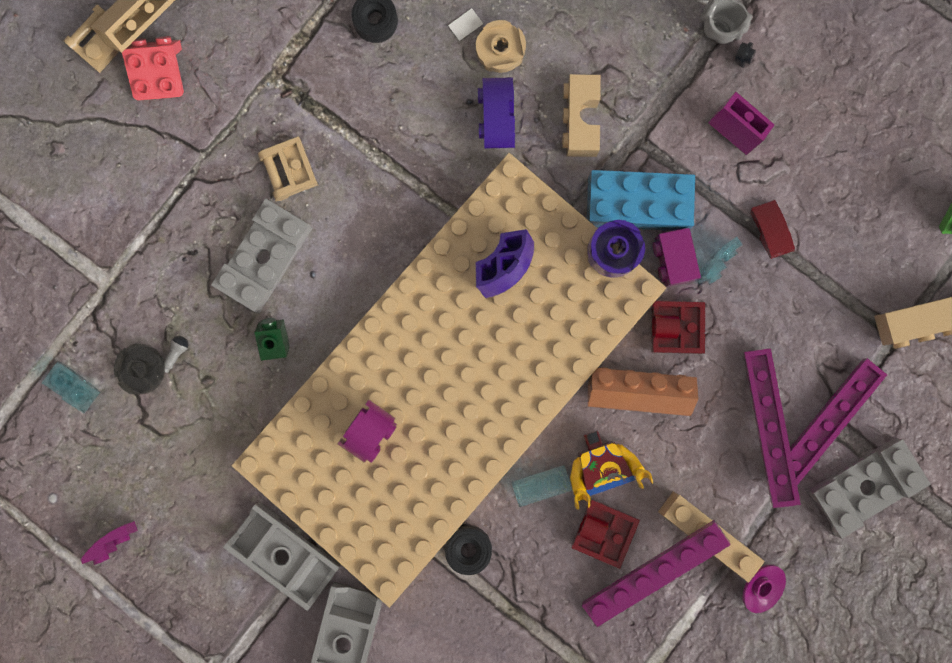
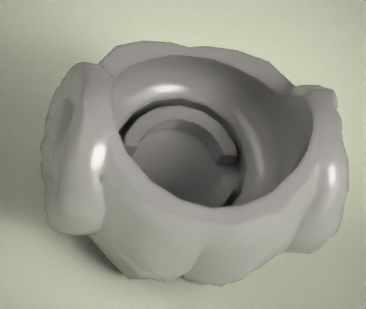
(725, 20)

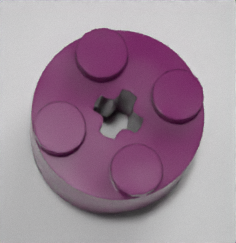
(367, 432)

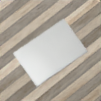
(465, 24)

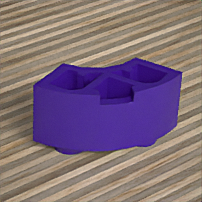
(498, 113)
(506, 264)

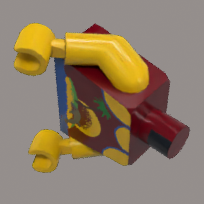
(604, 468)

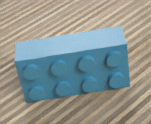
(642, 199)

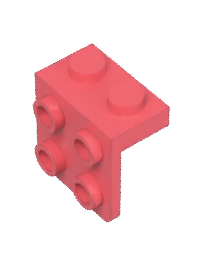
(153, 68)

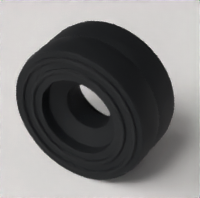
(374, 32)
(468, 565)

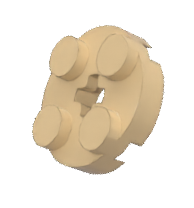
(509, 35)

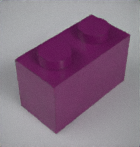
(741, 123)
(676, 257)

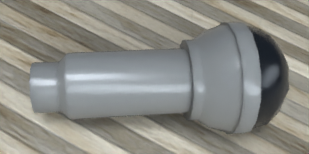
(178, 345)

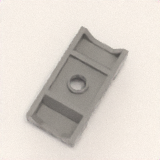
(244, 276)
(891, 474)
(307, 567)
(350, 615)

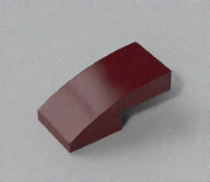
(773, 229)

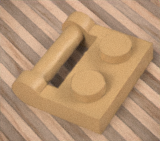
(95, 51)
(295, 165)

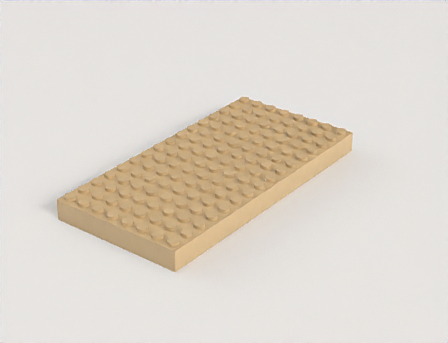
(458, 374)

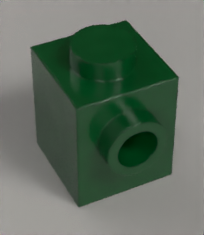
(272, 339)

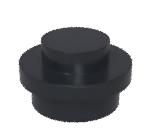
(745, 54)

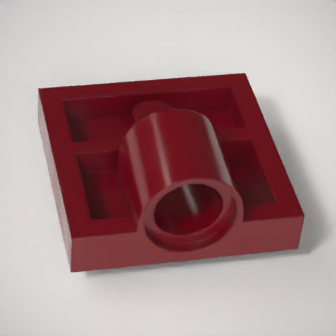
(678, 327)
(605, 533)

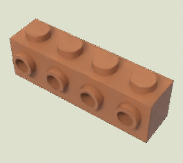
(642, 391)

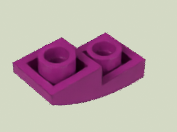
(107, 544)

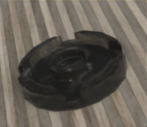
(139, 369)

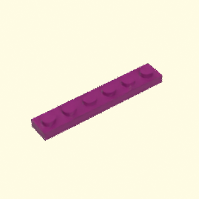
(835, 416)
(771, 428)
(656, 573)

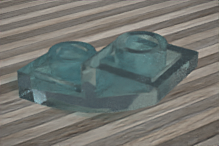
(715, 265)
(71, 387)
(541, 486)

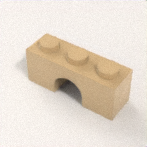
(581, 93)

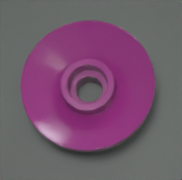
(764, 589)

